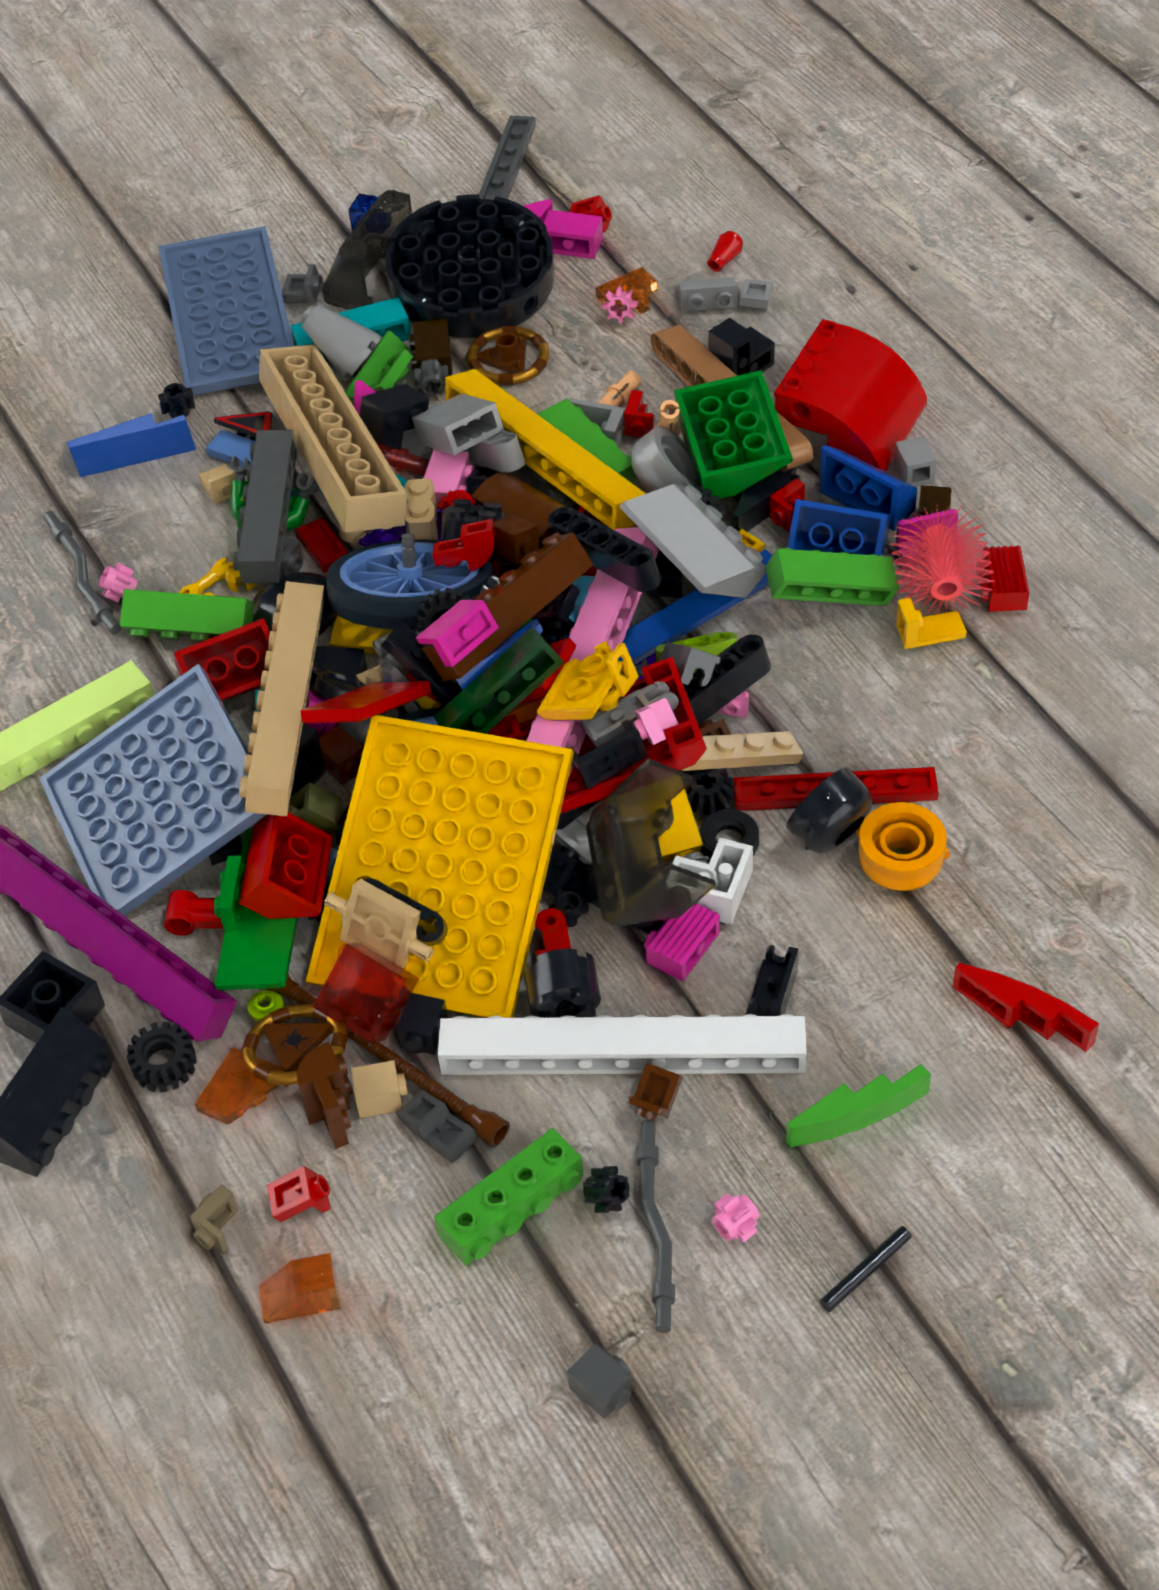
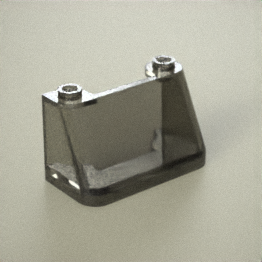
(362, 249)

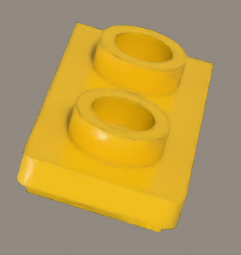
(927, 630)

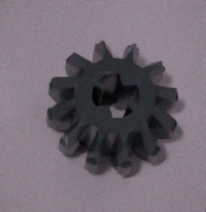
(709, 791)

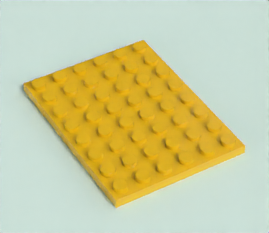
(466, 833)

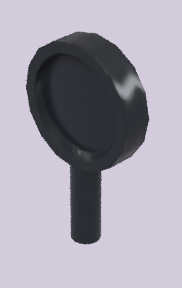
(331, 683)

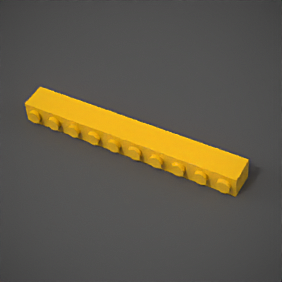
(553, 453)

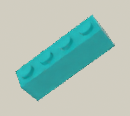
(377, 317)

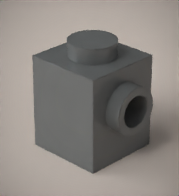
(601, 1381)

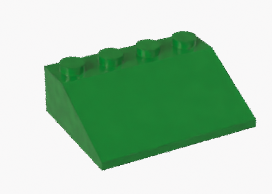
(732, 432)

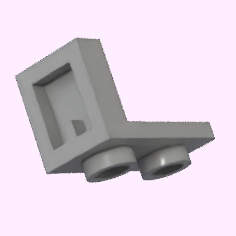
(608, 418)

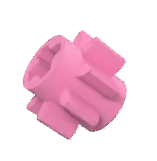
(614, 310)
(116, 580)
(735, 1217)

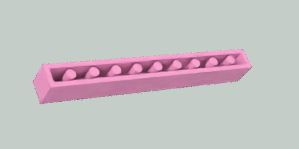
(600, 619)

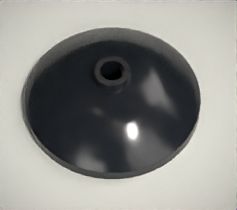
(266, 598)

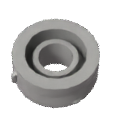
(662, 460)

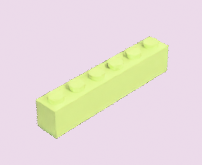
(70, 722)

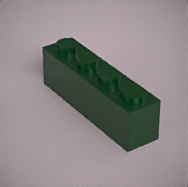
(501, 685)

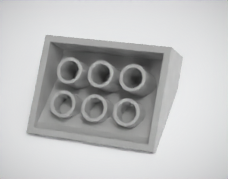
(697, 540)

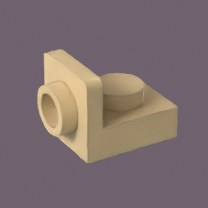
(218, 482)

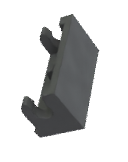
(689, 659)

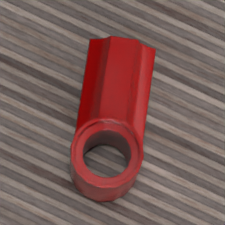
(188, 911)

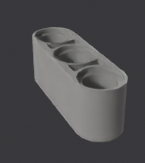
(498, 453)

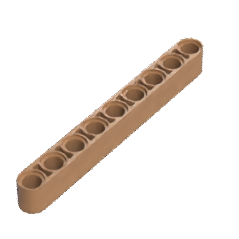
(698, 366)

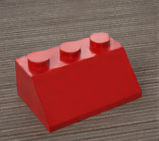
(230, 659)
(285, 868)

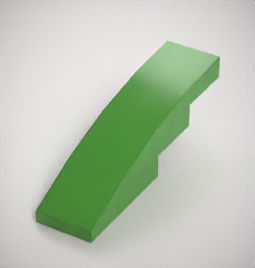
(849, 1111)

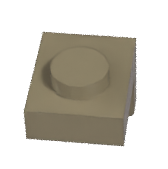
(211, 1216)

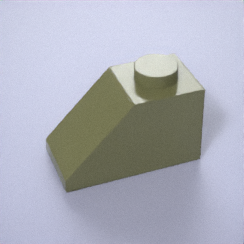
(316, 807)

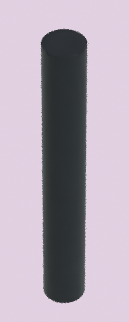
(865, 1268)

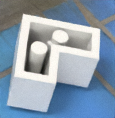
(731, 870)

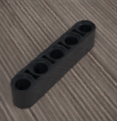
(608, 549)

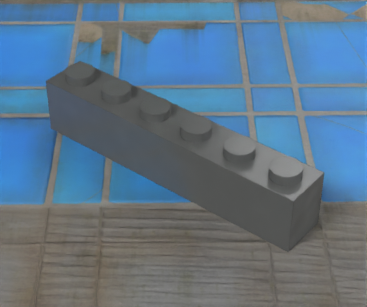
(266, 507)

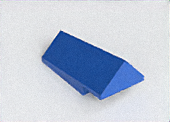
(130, 444)

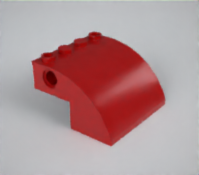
(852, 393)

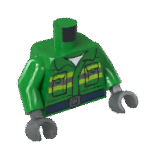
(299, 498)

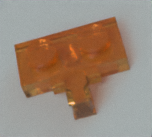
(637, 280)

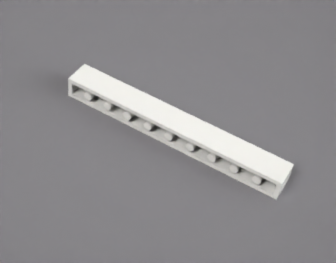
(622, 1045)

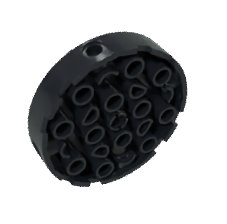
(471, 264)

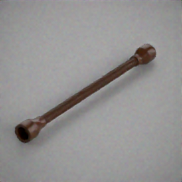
(487, 1124)

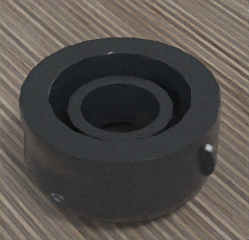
(831, 811)

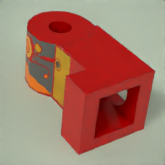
(551, 931)

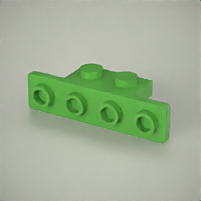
(383, 366)

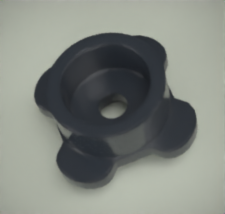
(572, 901)

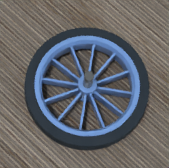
(391, 579)

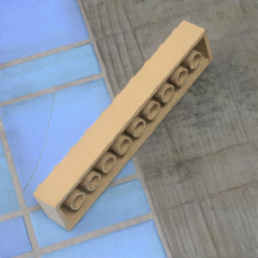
(332, 439)

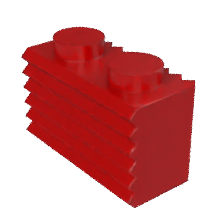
(1010, 579)

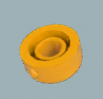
(903, 827)

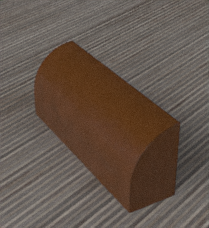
(518, 499)

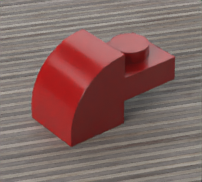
(474, 546)

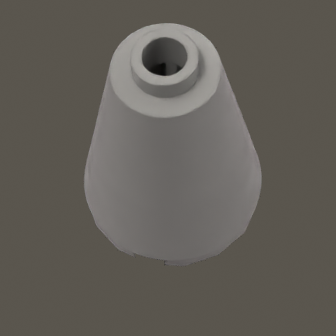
(339, 339)

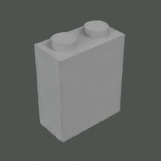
(458, 424)

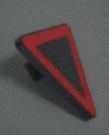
(246, 423)

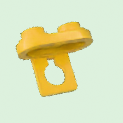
(621, 680)

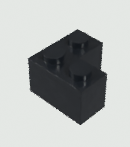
(741, 348)
(391, 412)

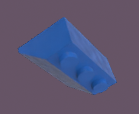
(864, 486)
(838, 529)

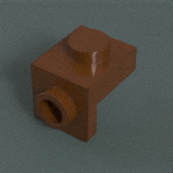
(655, 1092)

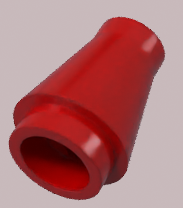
(726, 249)

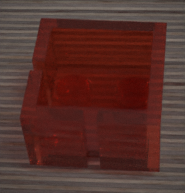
(368, 988)

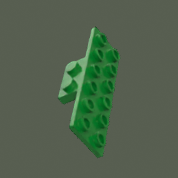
(253, 948)

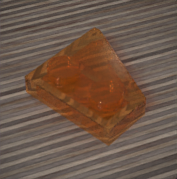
(234, 1089)

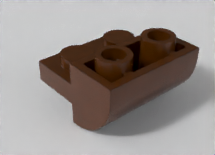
(324, 1091)

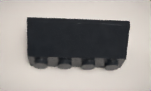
(50, 1092)

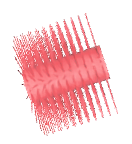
(942, 561)

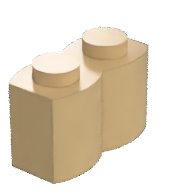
(421, 509)

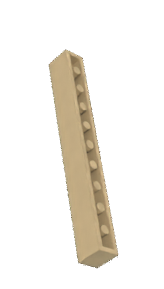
(285, 694)

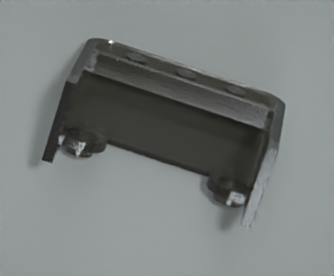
(627, 851)

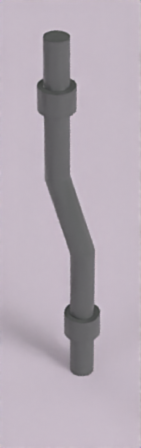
(99, 608)
(663, 1290)

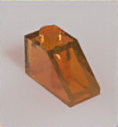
(300, 1289)

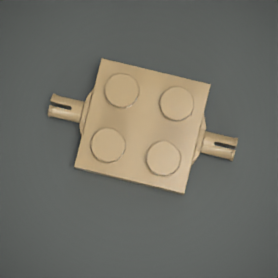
(380, 923)

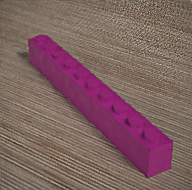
(112, 940)

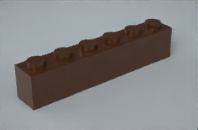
(522, 596)

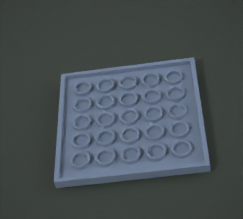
(153, 792)

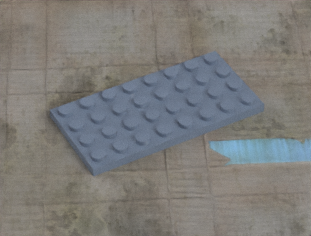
(224, 307)

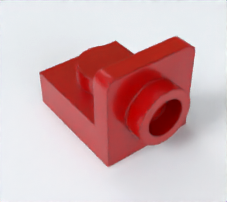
(593, 206)
(636, 419)
(783, 503)
(297, 1193)

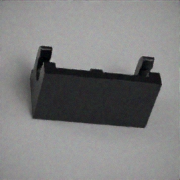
(610, 757)
(774, 983)

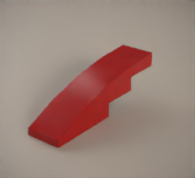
(1014, 1000)

